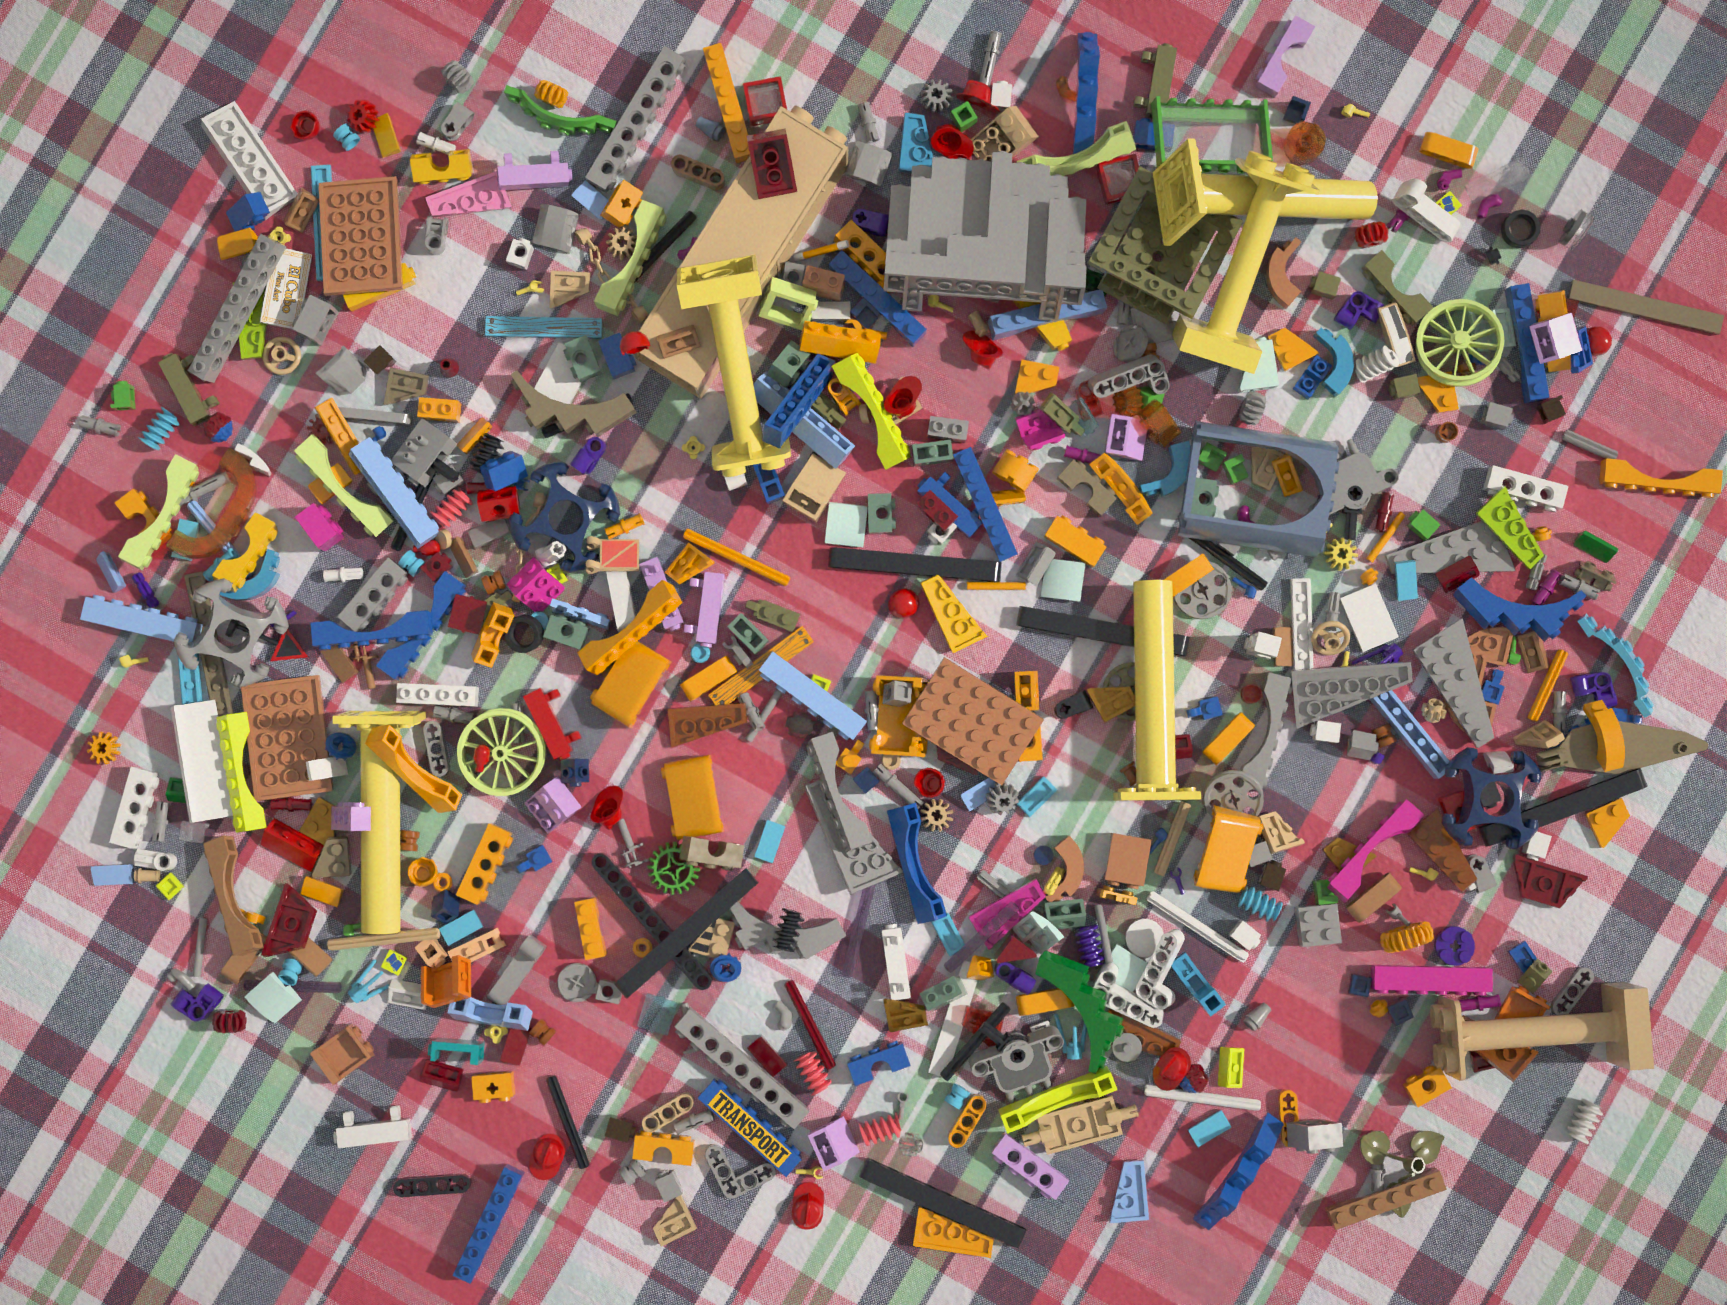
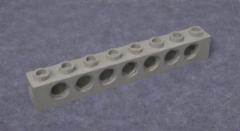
(666, 59)
(237, 308)
(790, 1118)

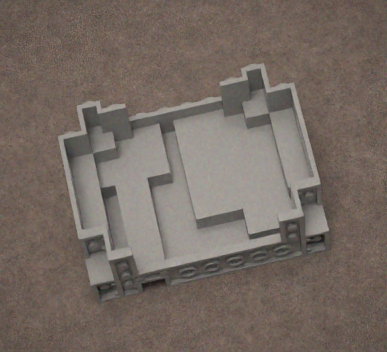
(986, 234)

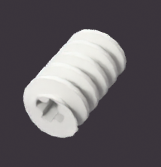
(1376, 364)
(1584, 1121)

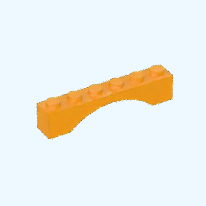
(727, 101)
(1621, 473)
(658, 604)
(389, 747)

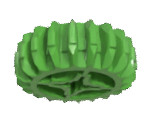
(657, 872)

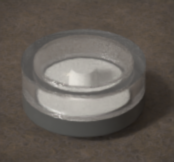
(1576, 229)

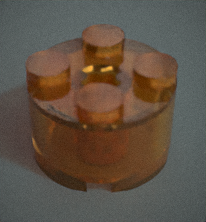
(1304, 132)

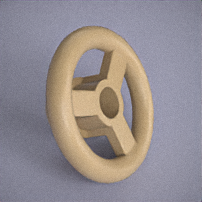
(275, 352)
(1331, 647)

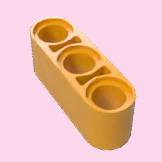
(1448, 150)
(708, 678)
(1228, 738)
(1042, 1002)
(966, 1130)

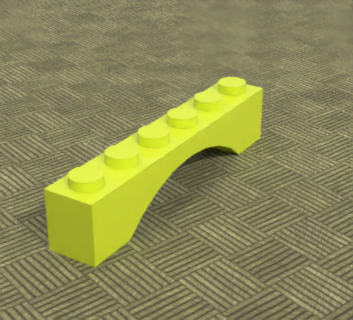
(854, 375)
(246, 811)
(1081, 1088)

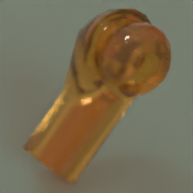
(1064, 90)

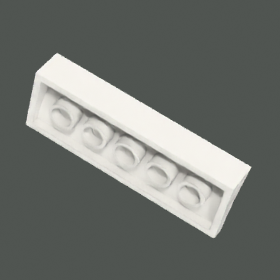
(248, 157)
(201, 761)

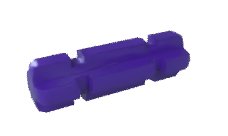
(145, 590)

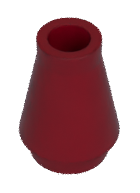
(452, 370)

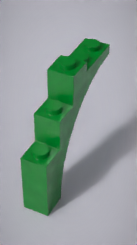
(1072, 980)

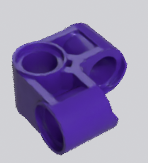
(1349, 312)
(586, 458)
(1587, 684)
(1016, 977)
(207, 1000)

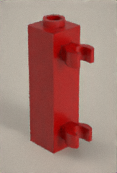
(548, 724)

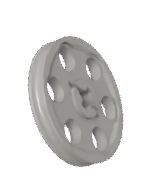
(1212, 590)
(1238, 791)

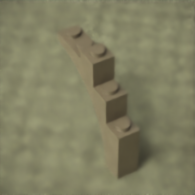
(600, 416)

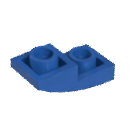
(1312, 377)

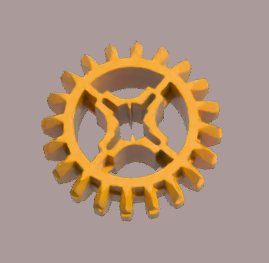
(1406, 937)

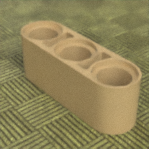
(661, 1119)

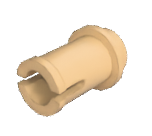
(978, 323)
(146, 875)

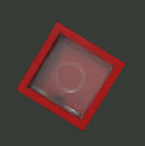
(764, 99)
(1116, 177)

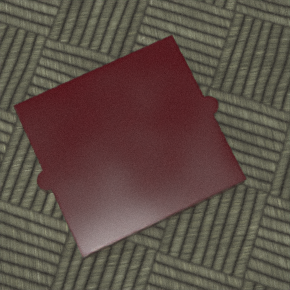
(467, 614)

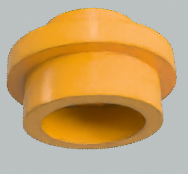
(1542, 533)
(1369, 577)
(449, 882)
(637, 951)
(1379, 1008)

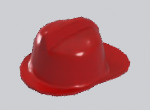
(978, 94)
(950, 141)
(982, 349)
(903, 397)
(607, 807)
(1171, 1068)
(547, 1156)
(808, 1205)

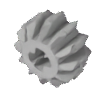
(457, 76)
(931, 100)
(1252, 408)
(995, 800)

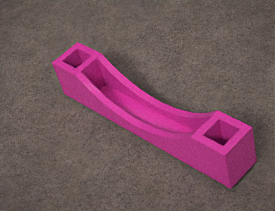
(1401, 822)

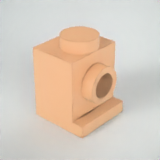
(427, 948)

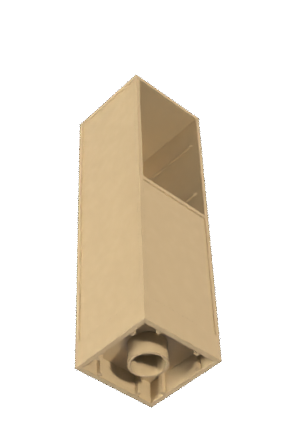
(743, 228)

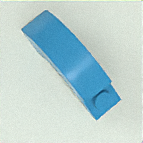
(1342, 361)
(1179, 457)
(261, 583)
(1197, 984)

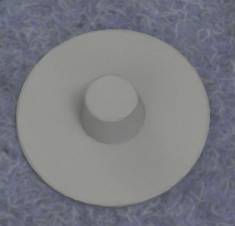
(1127, 1047)

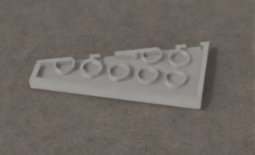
(1440, 552)
(1453, 671)
(1334, 689)
(858, 867)

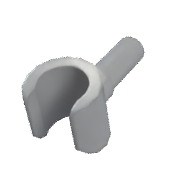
(1397, 914)
(901, 1106)

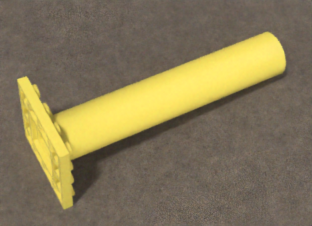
(1188, 195)
(1154, 696)
(382, 844)

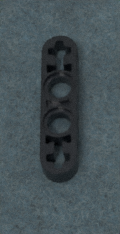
(432, 1185)

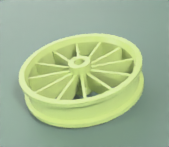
(1459, 342)
(502, 752)

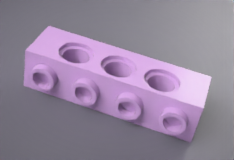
(350, 817)
(1057, 1180)

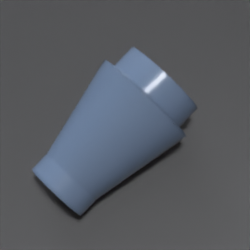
(711, 128)

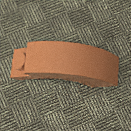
(1278, 284)
(1074, 869)

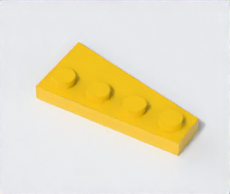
(955, 622)

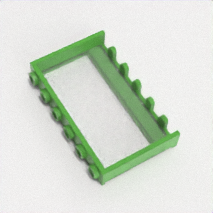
(1219, 131)

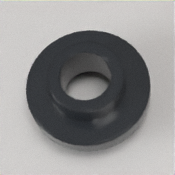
(1493, 255)

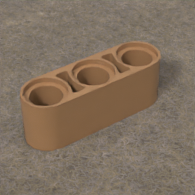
(691, 165)
(1373, 897)
(238, 966)

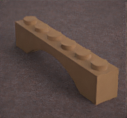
(221, 858)
(1406, 1192)

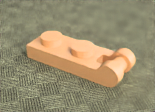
(479, 946)

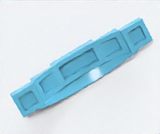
(1625, 650)

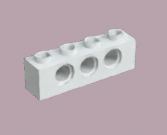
(1555, 491)
(437, 694)
(125, 814)

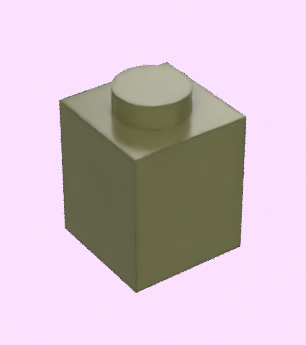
(1325, 285)
(1404, 387)

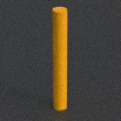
(1385, 537)
(996, 585)

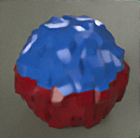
(218, 427)
(1195, 1079)

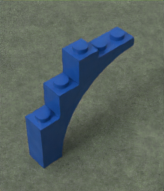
(1086, 91)
(1491, 609)
(1242, 1174)

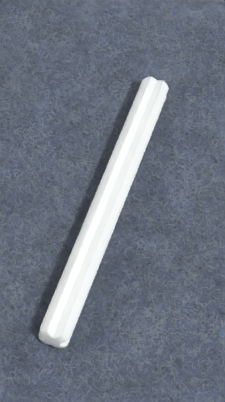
(1197, 926)
(1205, 1098)

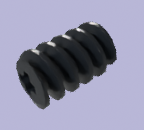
(486, 452)
(788, 930)

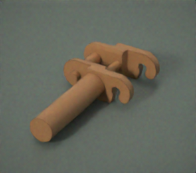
(367, 665)

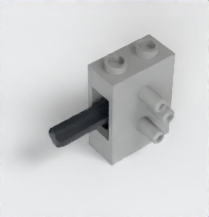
(425, 455)

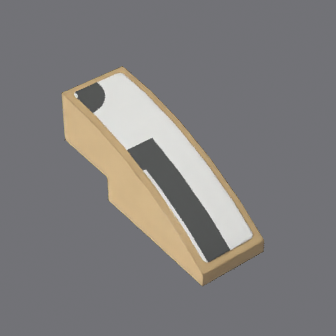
(1396, 333)

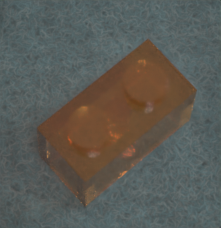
(1159, 423)

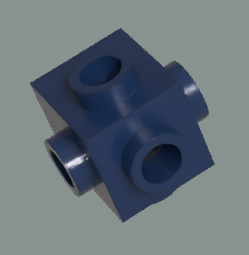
(575, 771)

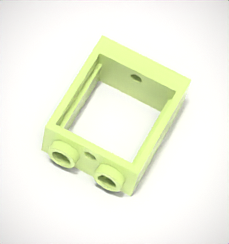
(790, 292)

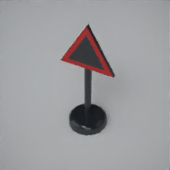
(286, 648)

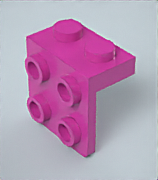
(1038, 430)
(535, 586)

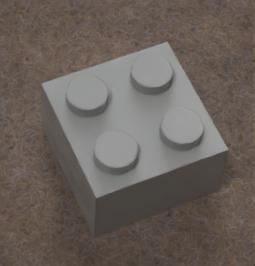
(315, 319)
(1318, 925)
(1314, 1135)

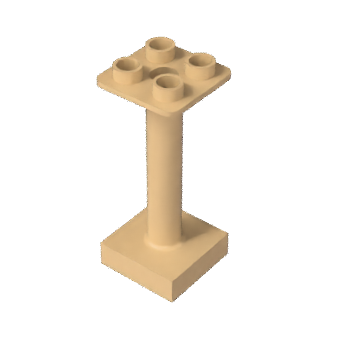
(1622, 1025)

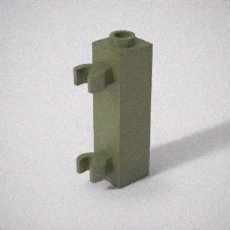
(1161, 76)
(185, 389)

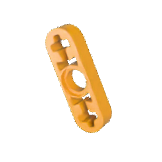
(1292, 1103)

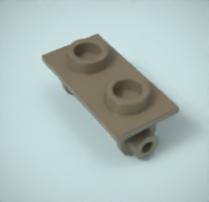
(1602, 578)

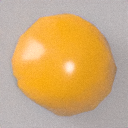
(422, 872)

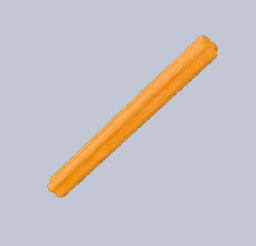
(736, 557)

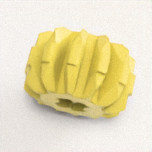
(1334, 550)

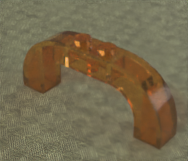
(232, 518)

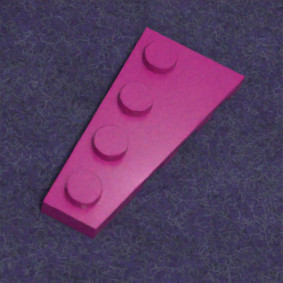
(1024, 897)

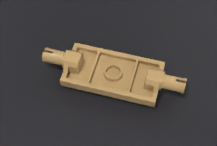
(1079, 1125)

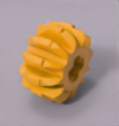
(551, 94)
(111, 748)

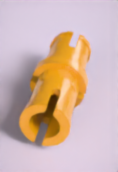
(624, 526)

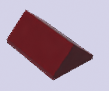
(1012, 950)

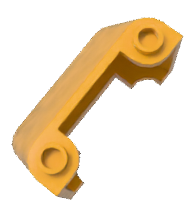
(630, 683)
(892, 735)
(692, 797)
(1227, 850)

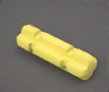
(1054, 881)

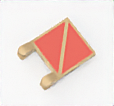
(614, 555)

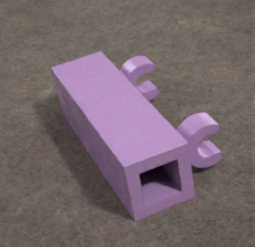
(533, 176)
(653, 575)
(709, 609)

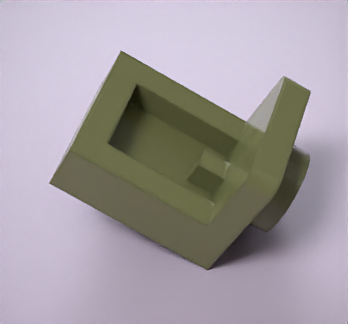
(1535, 976)

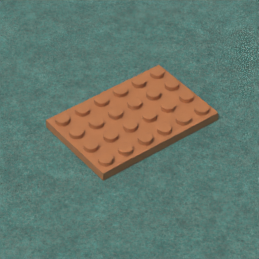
(360, 236)
(973, 721)
(284, 734)

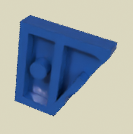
(1583, 358)

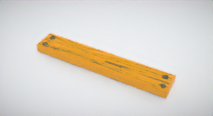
(750, 677)

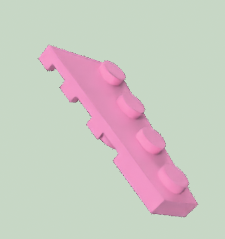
(470, 197)

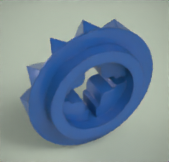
(349, 745)
(726, 974)

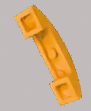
(1123, 486)
(1190, 573)

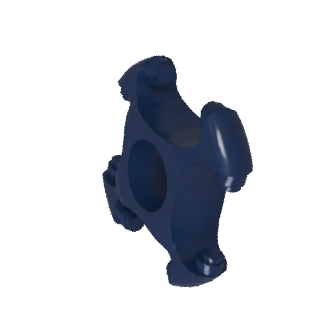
(541, 524)
(1474, 783)

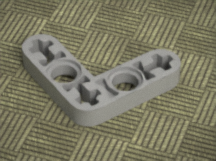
(737, 1181)

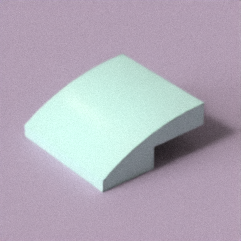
(1506, 322)
(846, 524)
(1063, 580)
(1038, 931)
(1129, 968)
(273, 998)

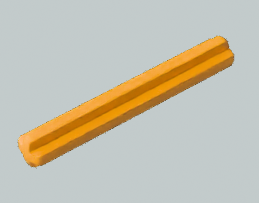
(1547, 685)

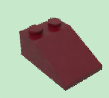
(772, 163)

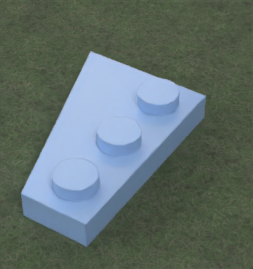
(581, 614)
(1131, 1194)

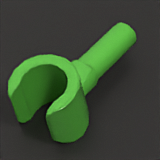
(1513, 658)
(348, 930)

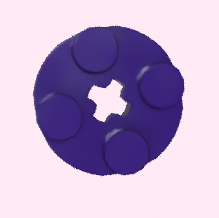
(1462, 954)

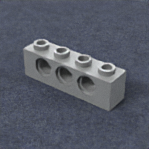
(362, 598)

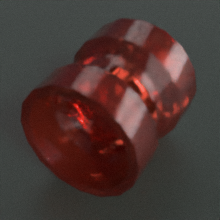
(1253, 691)

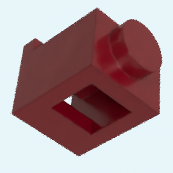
(435, 574)

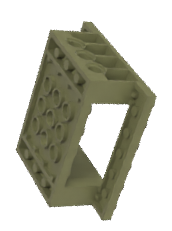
(1164, 291)

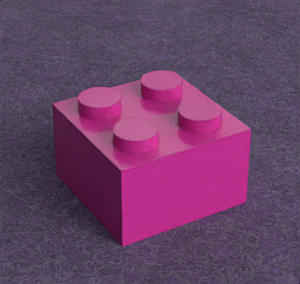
(319, 526)

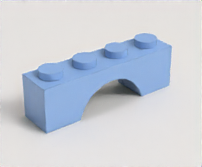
(507, 1015)

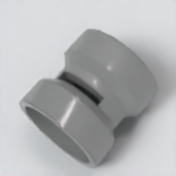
(632, 1171)

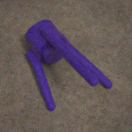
(1391, 654)

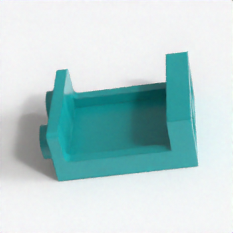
(476, 1048)

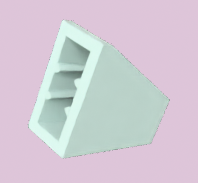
(1266, 371)

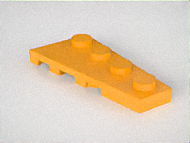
(945, 1234)

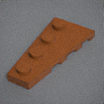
(700, 721)
(1443, 851)
(1152, 1039)
(1508, 1061)

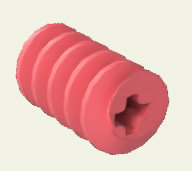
(451, 507)
(813, 1072)
(880, 1129)

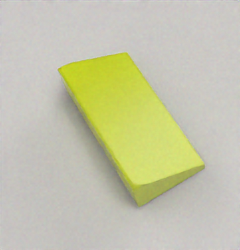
(1231, 1067)

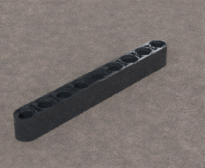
(914, 564)
(1087, 628)
(1570, 804)
(648, 911)
(686, 933)
(943, 1202)

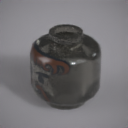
(799, 725)

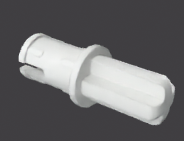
(435, 143)
(343, 574)

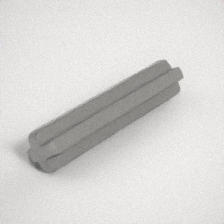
(1589, 445)

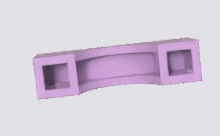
(1273, 76)

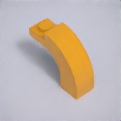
(1609, 735)

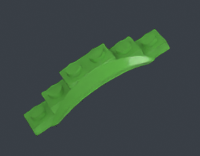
(563, 124)

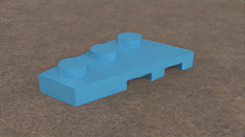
(914, 143)

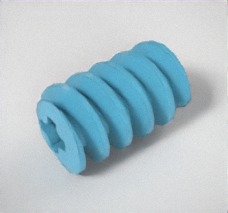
(159, 429)
(1260, 903)

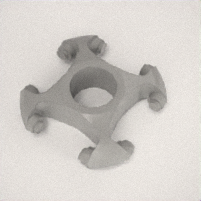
(238, 654)

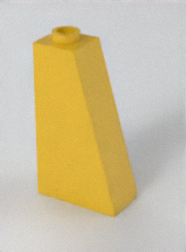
(359, 300)
(1053, 333)

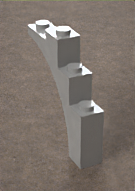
(809, 942)

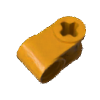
(843, 397)

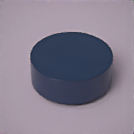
(1043, 855)

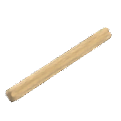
(383, 939)

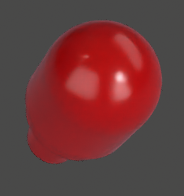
(429, 548)
(481, 757)

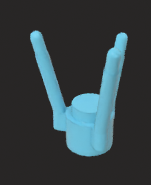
(359, 991)
(1074, 1049)

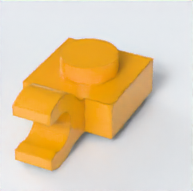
(849, 759)

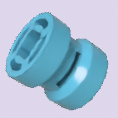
(346, 137)
(411, 563)
(290, 970)
(957, 1096)

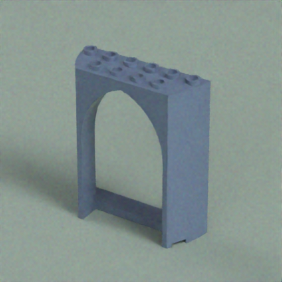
(1298, 537)

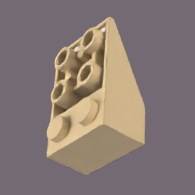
(1005, 133)
(813, 488)

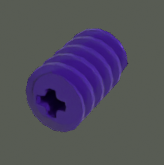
(1090, 945)

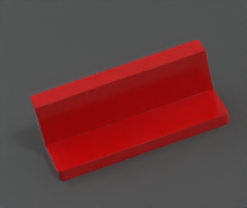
(291, 844)

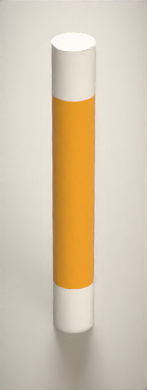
(821, 250)

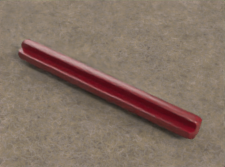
(809, 1024)

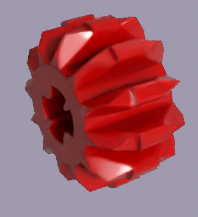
(362, 116)
(1371, 234)

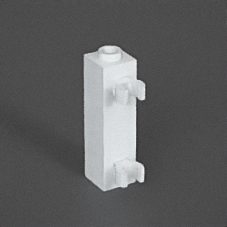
(896, 962)
(372, 1132)

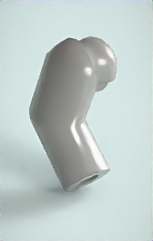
(183, 978)
(785, 1016)

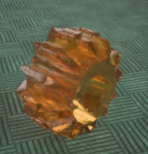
(1128, 401)

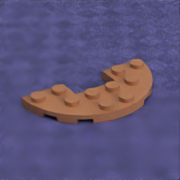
(1487, 647)

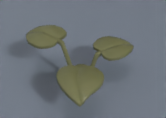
(1425, 1147)

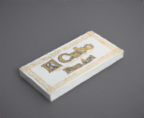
(286, 289)

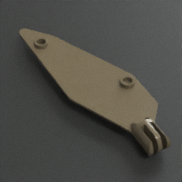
(1642, 743)

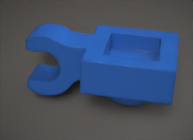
(1491, 689)
(1207, 709)
(1621, 715)
(537, 859)

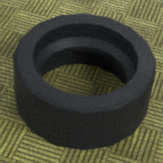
(1531, 218)
(538, 634)

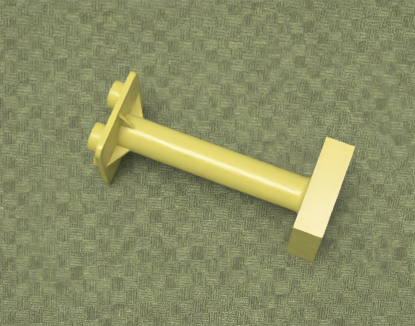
(720, 287)
(1219, 337)

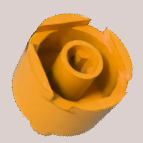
(1015, 470)

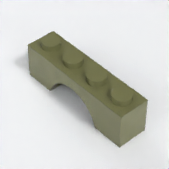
(1379, 272)

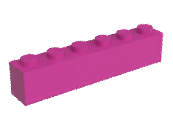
(1431, 978)

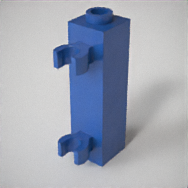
(967, 521)

